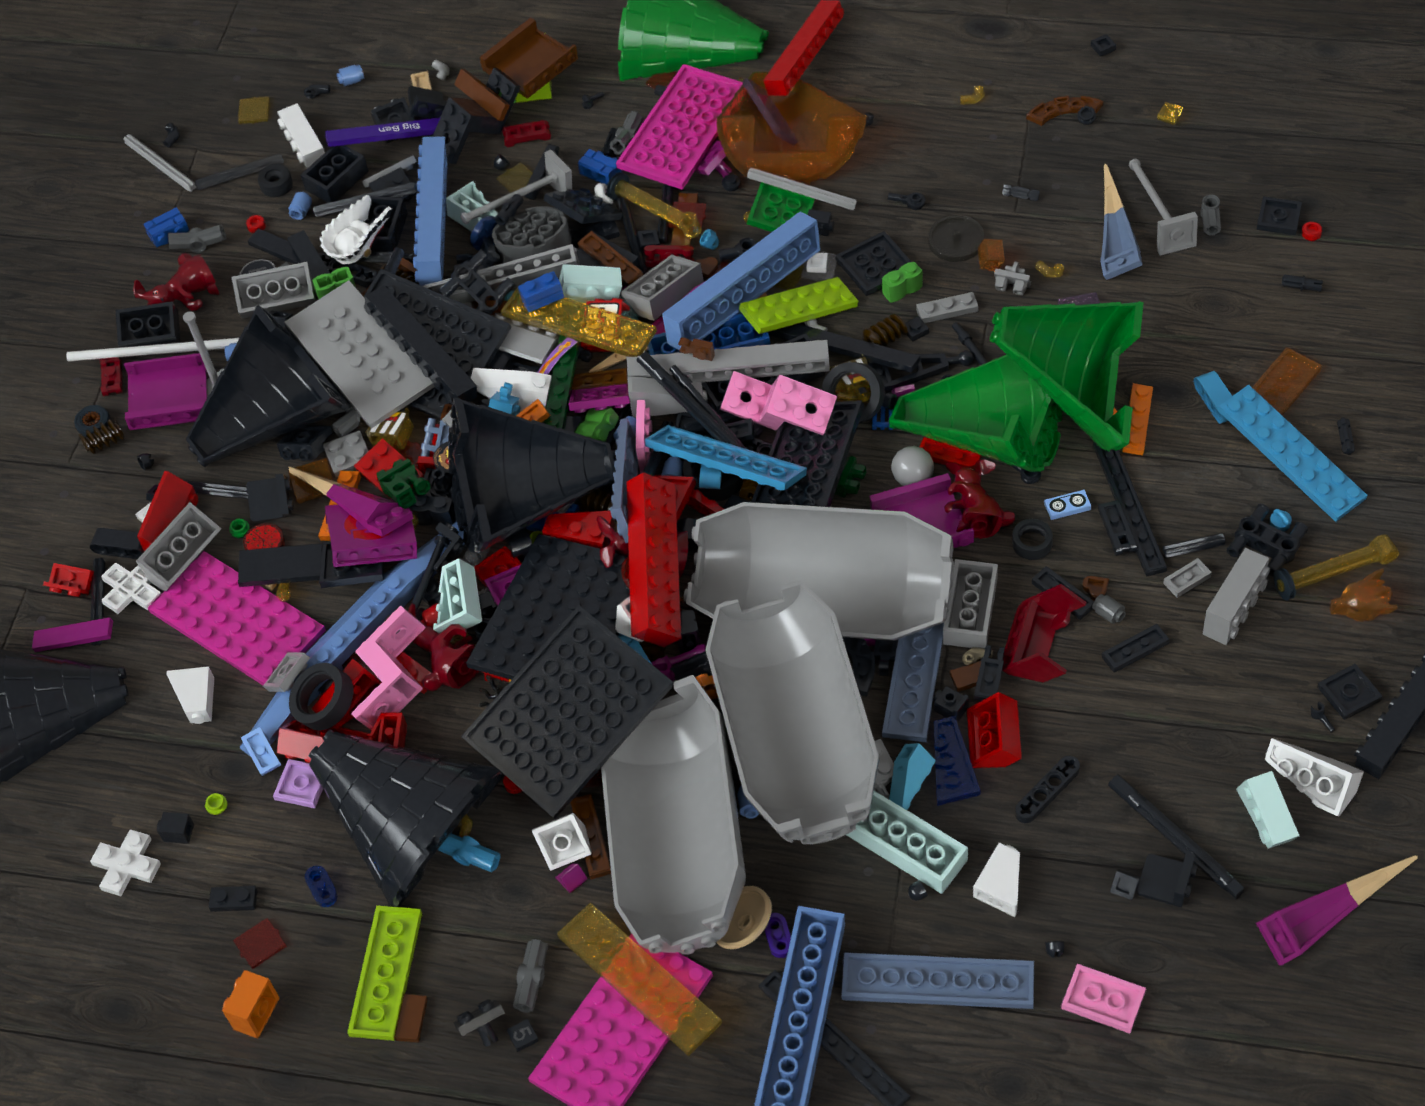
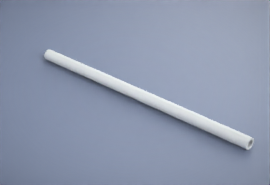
(146, 350)

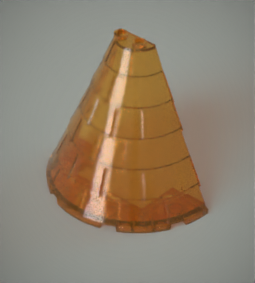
(821, 124)

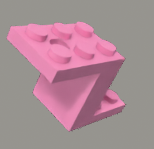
(778, 402)
(380, 655)

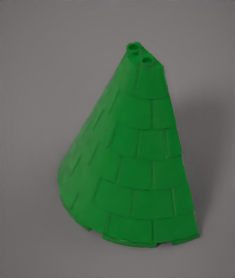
(671, 33)
(1075, 359)
(987, 412)

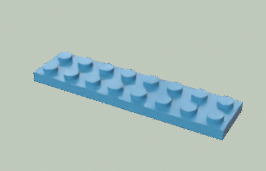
(1292, 453)
(726, 457)

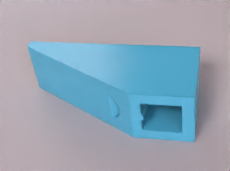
(908, 773)

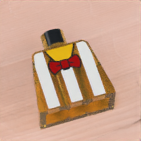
(855, 383)
(393, 430)

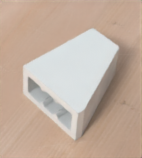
(195, 692)
(999, 880)

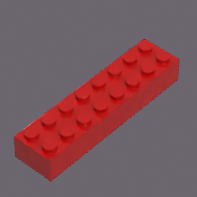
(653, 560)

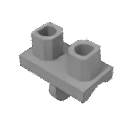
(1012, 275)

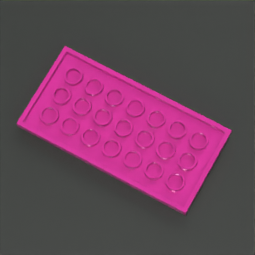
(679, 127)
(235, 622)
(609, 1042)

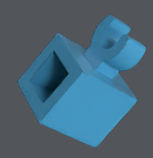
(504, 401)

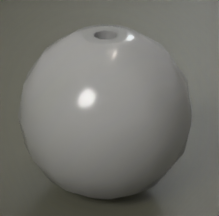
(912, 465)

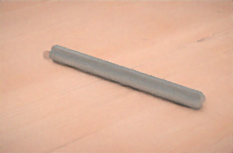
(159, 162)
(801, 188)

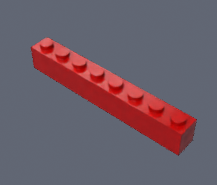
(803, 48)

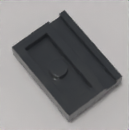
(692, 666)

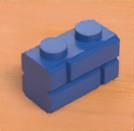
(598, 166)
(166, 223)
(540, 291)

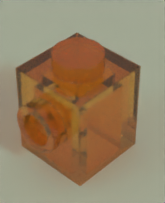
(991, 254)

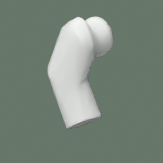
(600, 191)

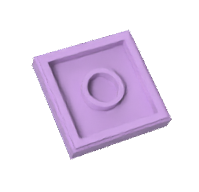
(298, 785)

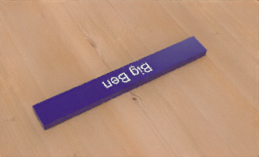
(381, 132)

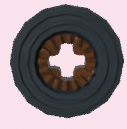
(89, 413)

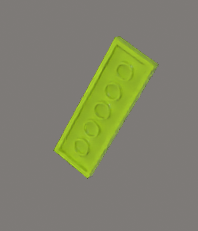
(798, 305)
(385, 972)

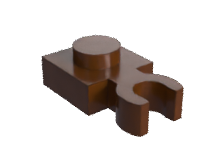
(701, 349)

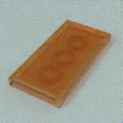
(1286, 379)

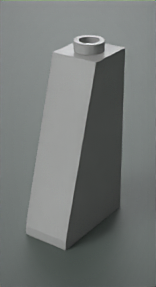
(656, 396)

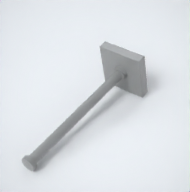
(557, 175)
(1172, 233)
(189, 317)

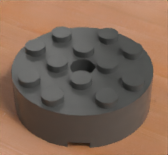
(531, 233)

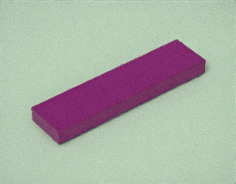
(72, 634)

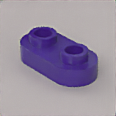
(778, 936)

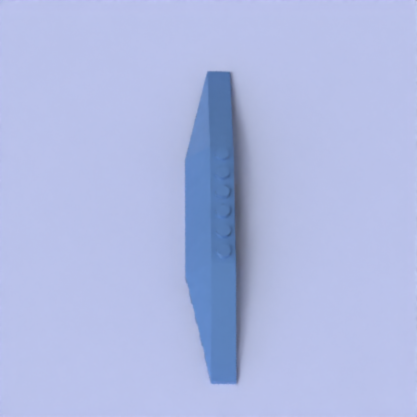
(353, 629)

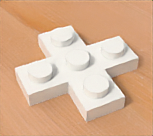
(128, 588)
(125, 862)

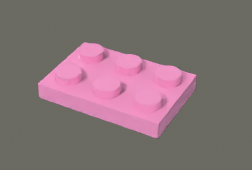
(643, 430)
(1103, 998)

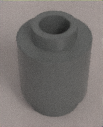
(1109, 608)

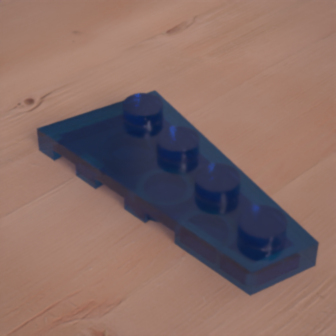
(953, 766)

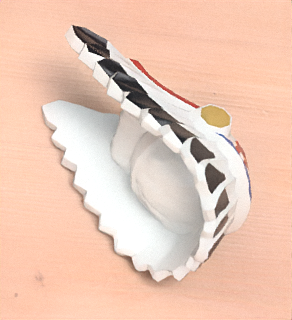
(348, 236)

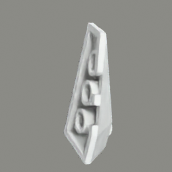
(526, 385)

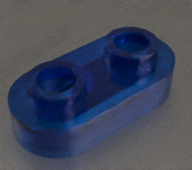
(322, 887)

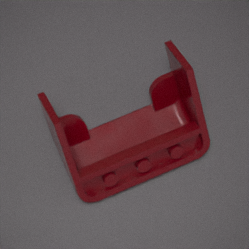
(1034, 632)

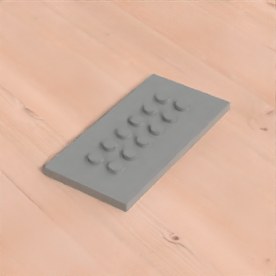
(358, 355)

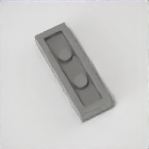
(405, 164)
(947, 307)

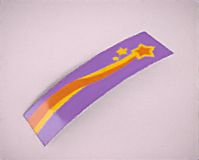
(555, 355)

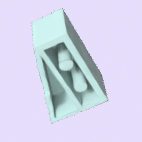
(467, 200)
(590, 282)
(458, 597)
(1268, 809)

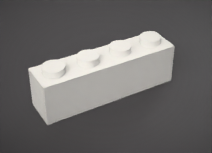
(301, 135)

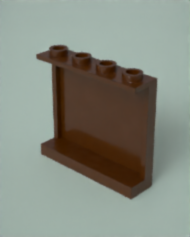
(529, 57)

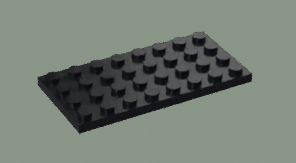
(820, 454)

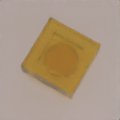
(1170, 113)

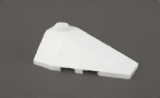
(1322, 779)

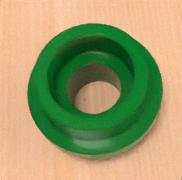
(239, 528)

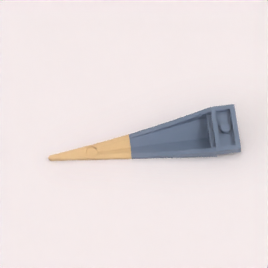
(1119, 245)

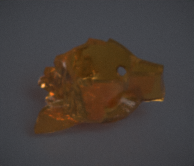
(1367, 596)

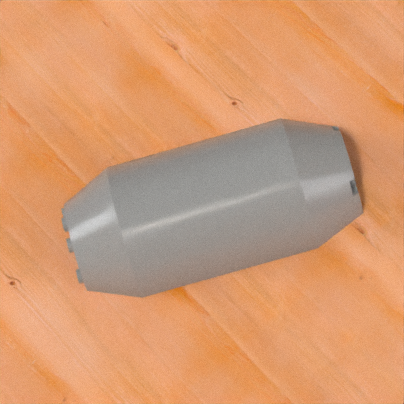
(870, 567)
(794, 714)
(675, 825)

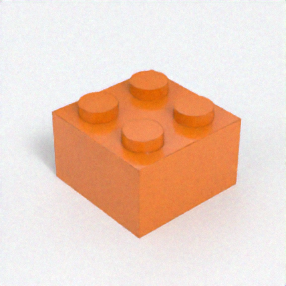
(250, 1004)

